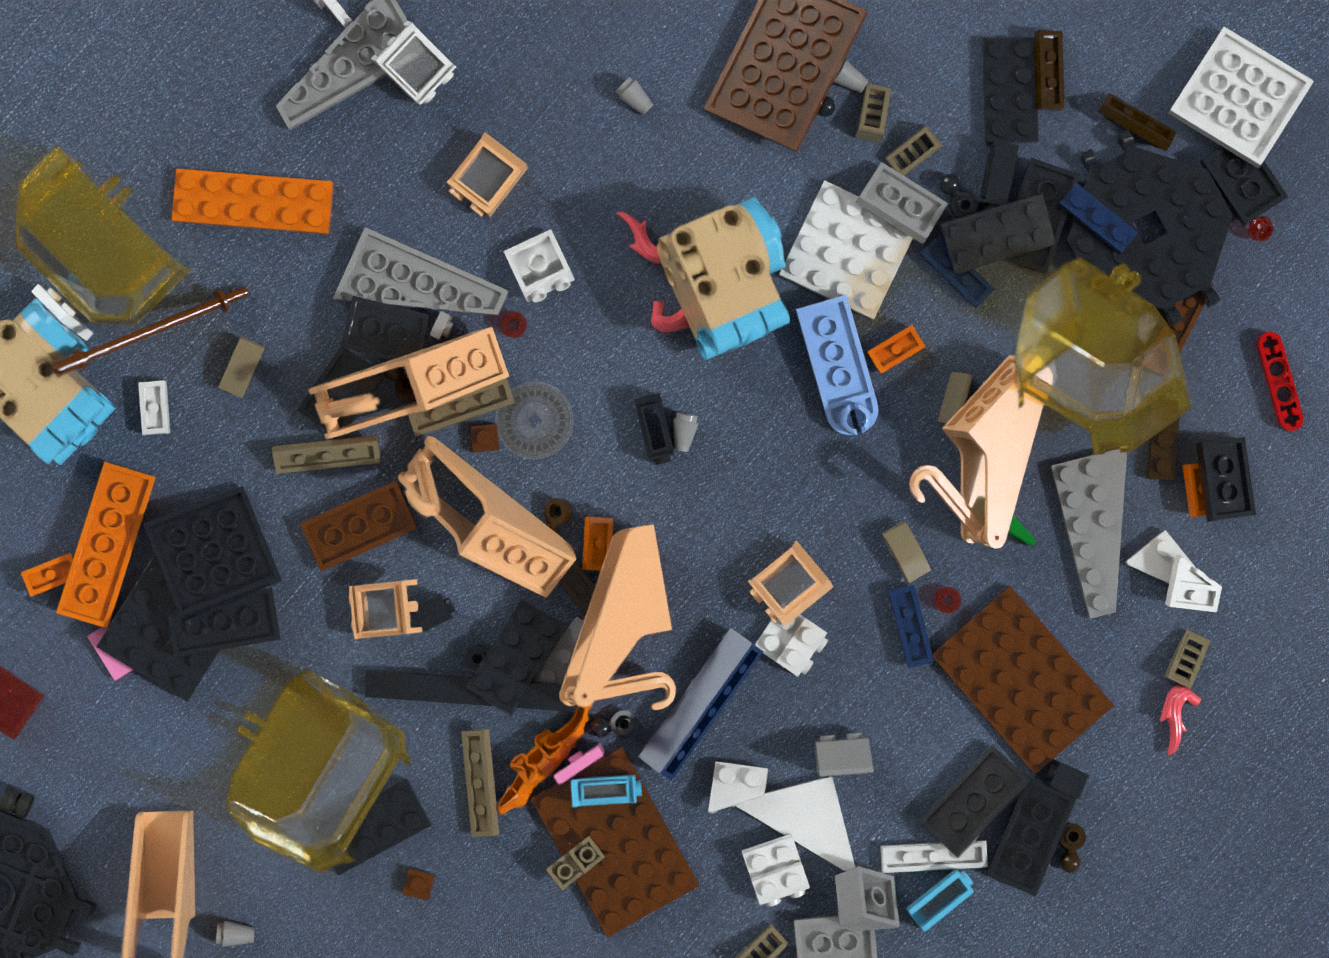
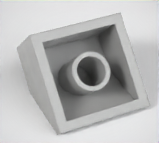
(844, 755)
(866, 900)

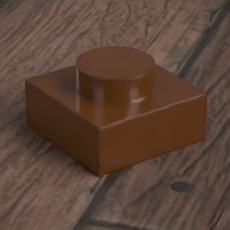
(485, 438)
(418, 884)

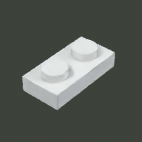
(154, 407)

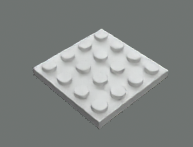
(1241, 97)
(846, 251)

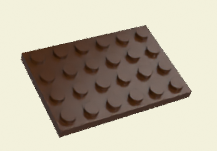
(785, 67)
(1022, 680)
(641, 859)

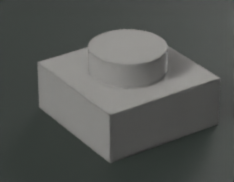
(442, 326)

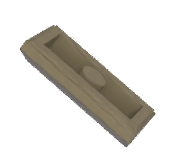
(955, 395)

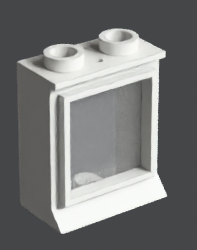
(415, 64)

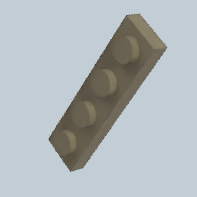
(469, 406)
(326, 454)
(480, 783)

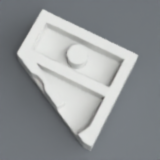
(336, 10)
(62, 312)
(1157, 557)
(1191, 588)
(735, 785)

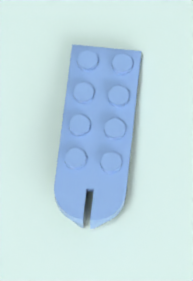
(838, 364)

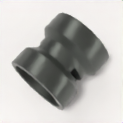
(16, 802)

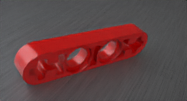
(1284, 380)

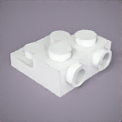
(539, 266)
(792, 644)
(776, 870)

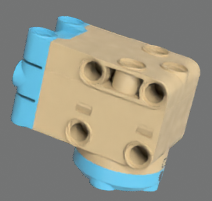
(723, 276)
(43, 409)

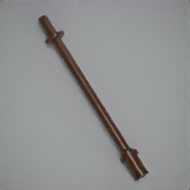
(81, 359)

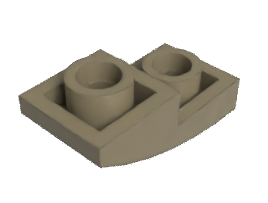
(241, 367)
(906, 551)
(574, 863)

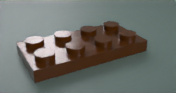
(358, 526)

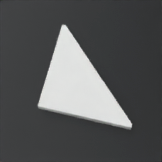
(811, 815)

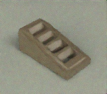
(871, 129)
(908, 144)
(1196, 663)
(775, 935)

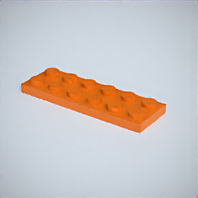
(252, 201)
(106, 545)

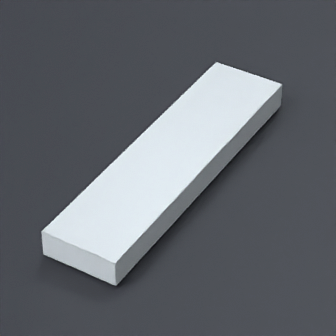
(931, 857)

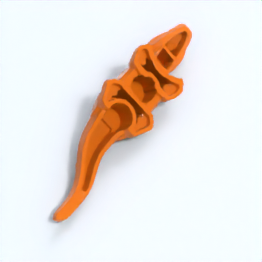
(542, 760)

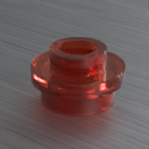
(1260, 229)
(510, 317)
(938, 600)

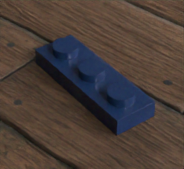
(1098, 218)
(968, 283)
(911, 626)

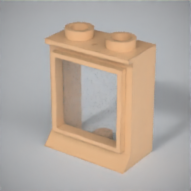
(486, 176)
(790, 585)
(382, 609)

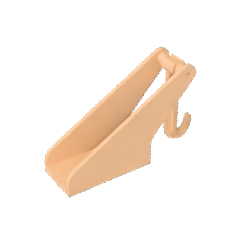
(435, 376)
(994, 453)
(507, 535)
(623, 608)
(161, 876)

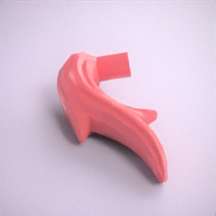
(642, 243)
(667, 323)
(1172, 712)

